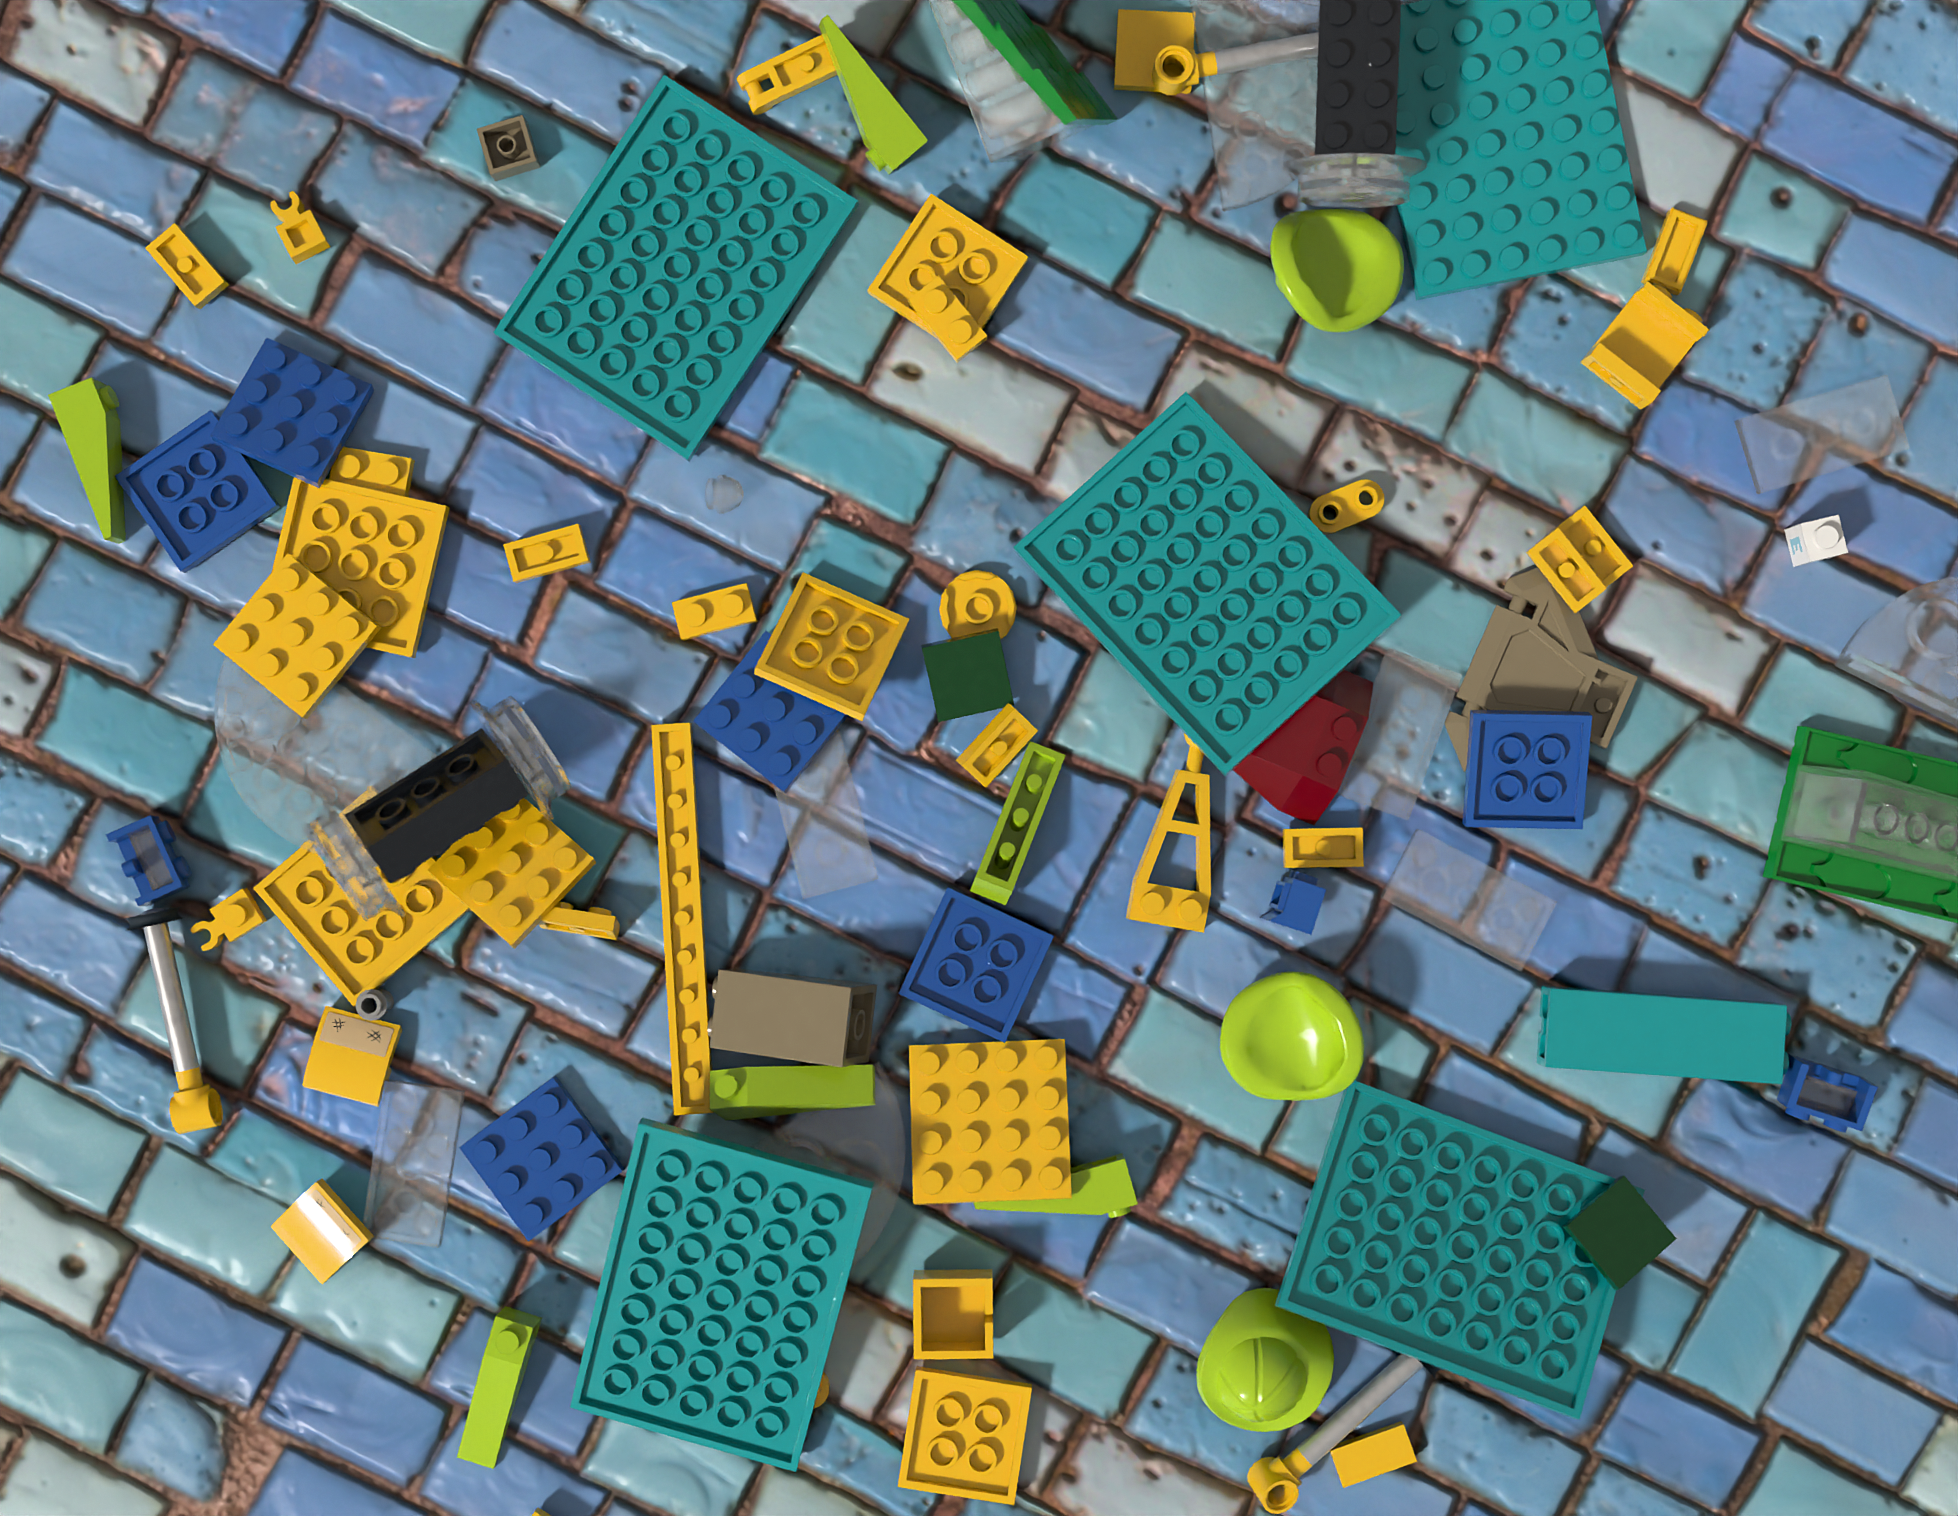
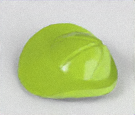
(1336, 267)
(1292, 1038)
(1264, 1364)

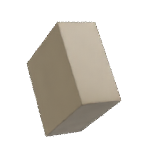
(508, 148)

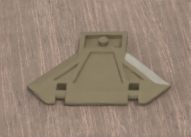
(1539, 665)

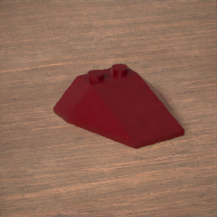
(1310, 753)

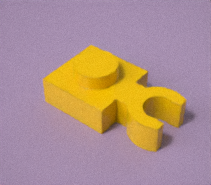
(300, 230)
(233, 918)

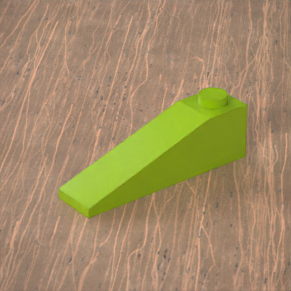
(879, 117)
(94, 440)
(1017, 823)
(789, 1090)
(1096, 1190)
(498, 1385)

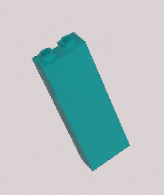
(1663, 1035)

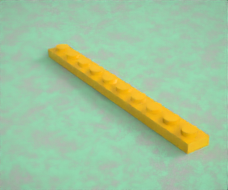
(682, 917)

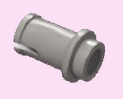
(366, 1007)

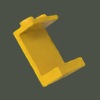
(1644, 344)

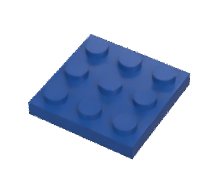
(292, 412)
(197, 493)
(768, 723)
(1527, 769)
(976, 964)
(542, 1158)

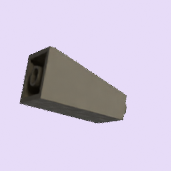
(792, 1017)

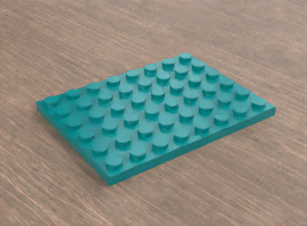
(1516, 144)
(676, 267)
(1206, 583)
(1452, 1250)
(720, 1294)

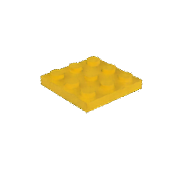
(962, 252)
(297, 636)
(831, 646)
(513, 870)
(965, 1435)

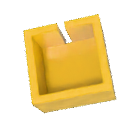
(953, 1314)

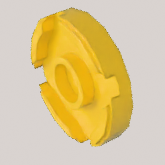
(976, 604)

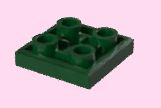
(967, 675)
(1619, 1232)

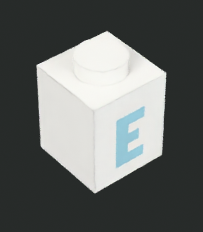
(1816, 540)

